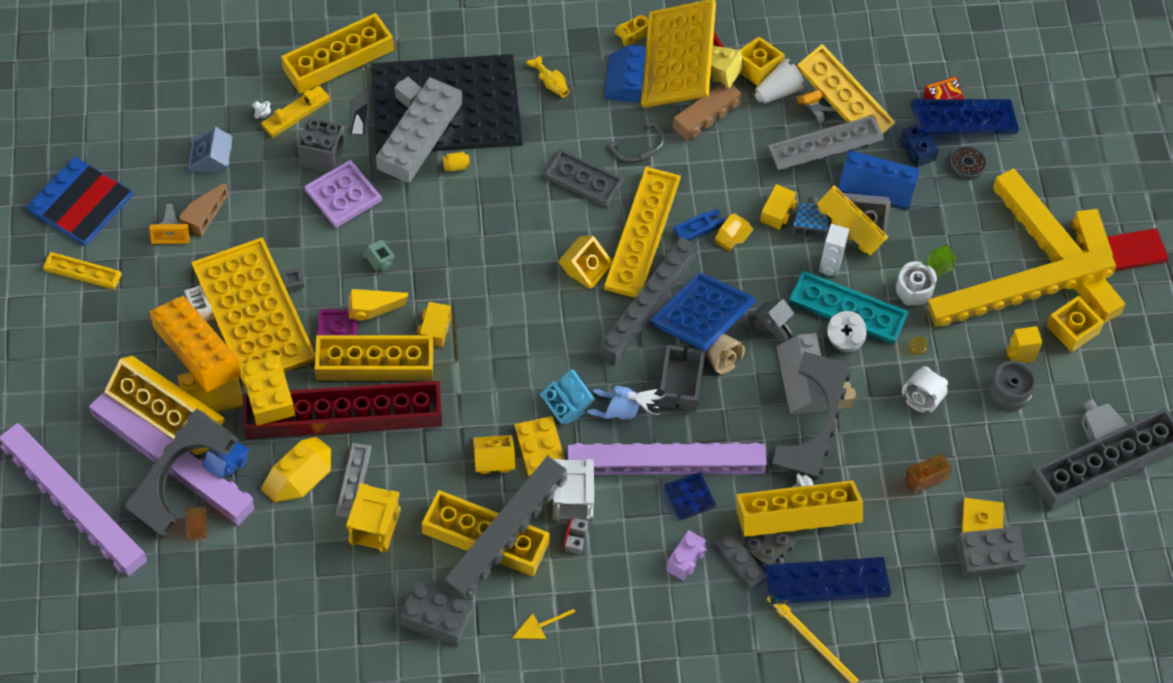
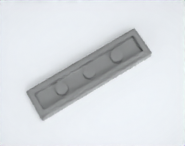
(354, 475)

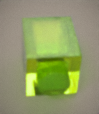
(942, 260)

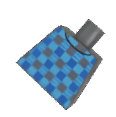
(810, 221)

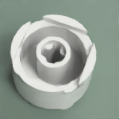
(916, 283)
(837, 327)
(925, 390)

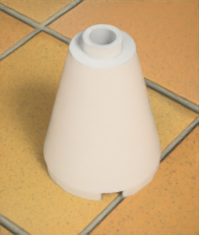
(780, 83)

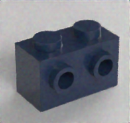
(919, 147)

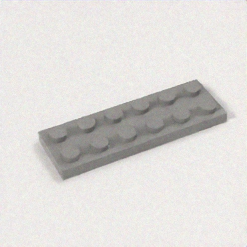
(825, 142)

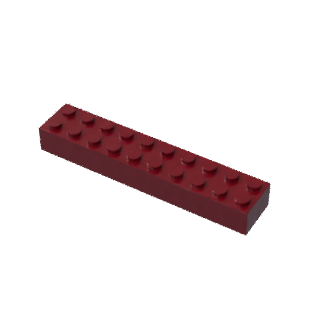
(353, 410)

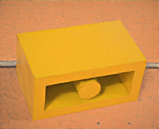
(778, 207)
(435, 322)
(1024, 345)

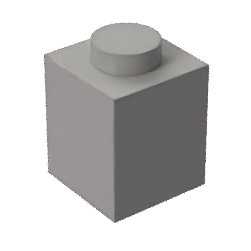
(407, 91)

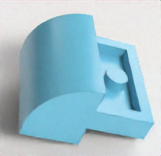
(567, 397)

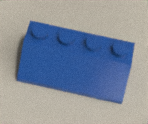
(878, 177)

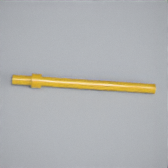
(784, 611)

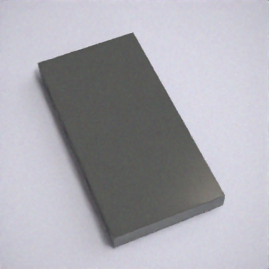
(583, 178)

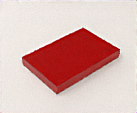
(1137, 249)

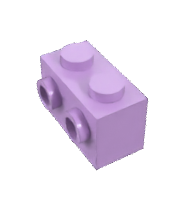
(686, 555)

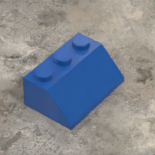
(625, 74)

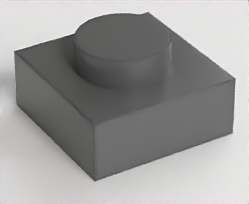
(293, 279)

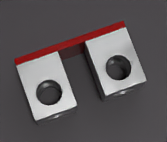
(579, 528)

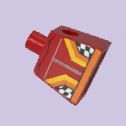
(944, 89)

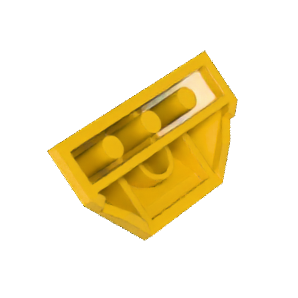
(298, 471)

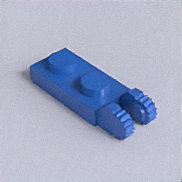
(699, 225)

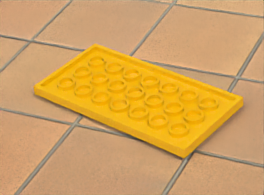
(253, 306)

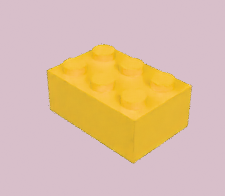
(267, 390)

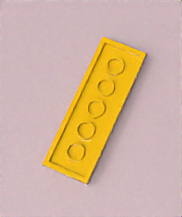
(842, 89)

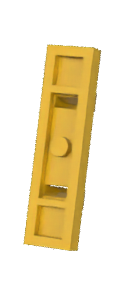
(295, 111)

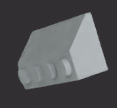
(801, 392)

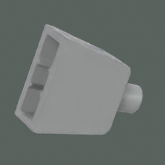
(1100, 420)

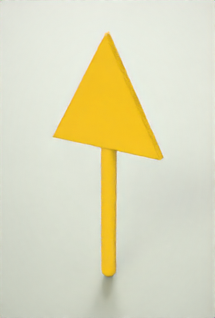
(532, 629)

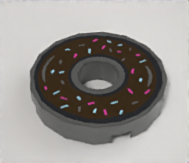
(970, 154)

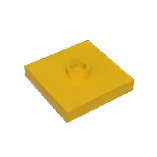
(981, 515)

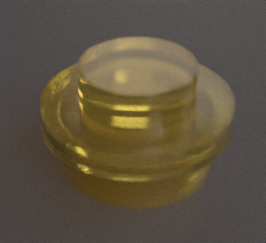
(918, 345)

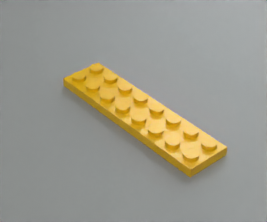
(642, 232)

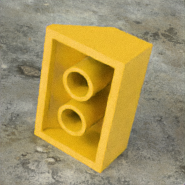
(218, 399)

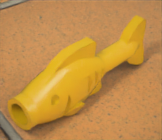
(553, 80)

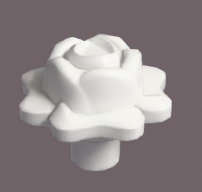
(261, 109)
(803, 480)

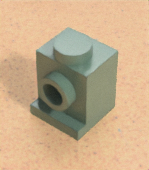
(379, 256)

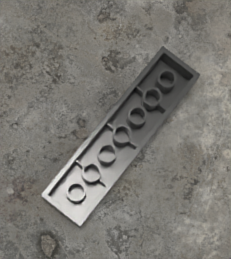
(1105, 459)

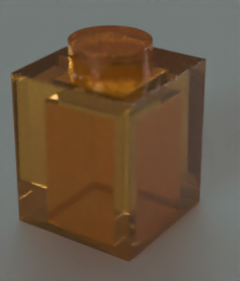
(196, 523)

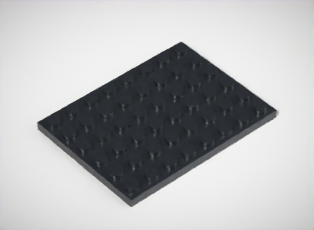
(488, 107)

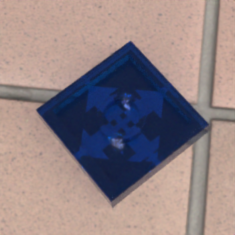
(689, 496)

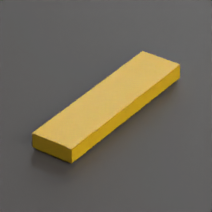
(82, 270)

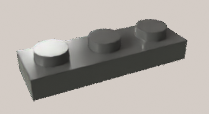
(740, 560)

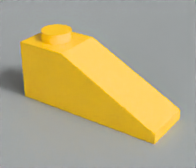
(369, 303)

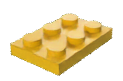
(537, 440)

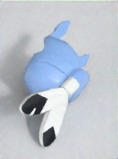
(626, 402)

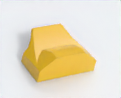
(733, 232)

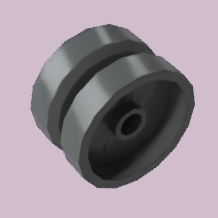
(1013, 385)

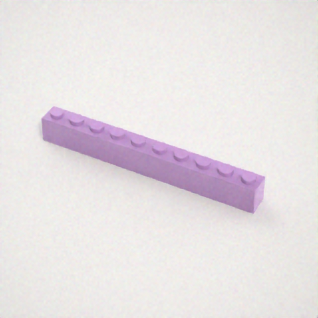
(672, 458)
(186, 469)
(73, 500)

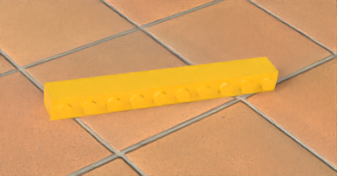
(1054, 240)
(1021, 287)

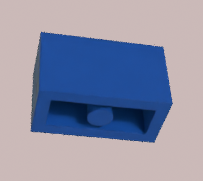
(223, 464)

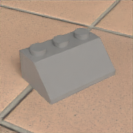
(874, 207)

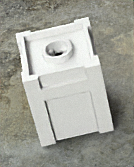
(577, 494)

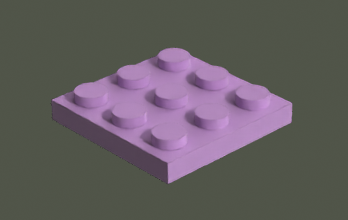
(343, 193)

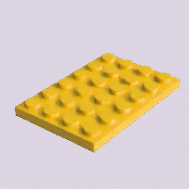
(678, 53)

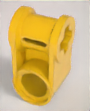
(633, 30)

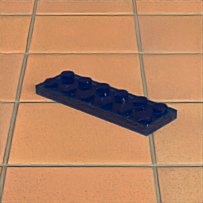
(964, 116)
(827, 580)

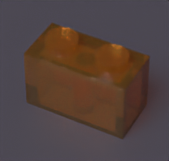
(928, 473)

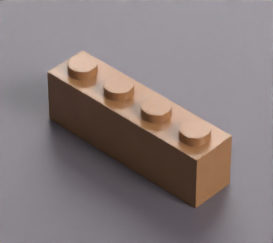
(706, 111)

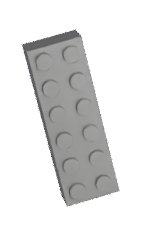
(419, 130)

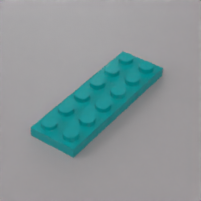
(830, 298)

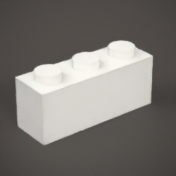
(833, 250)

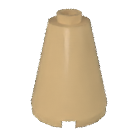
(724, 354)

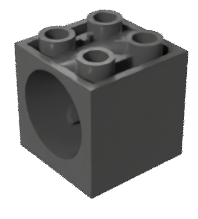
(321, 145)

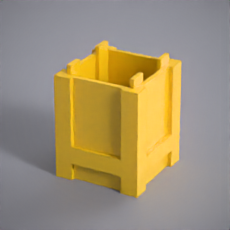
(373, 517)

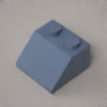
(210, 151)

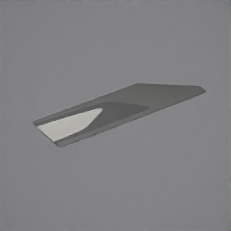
(360, 112)

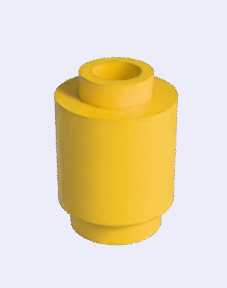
(456, 161)

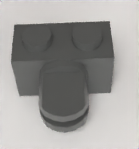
(773, 317)

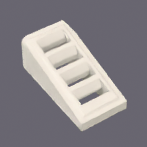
(201, 301)

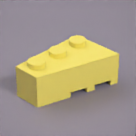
(725, 65)

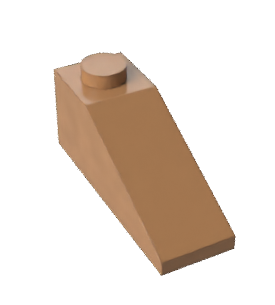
(203, 210)

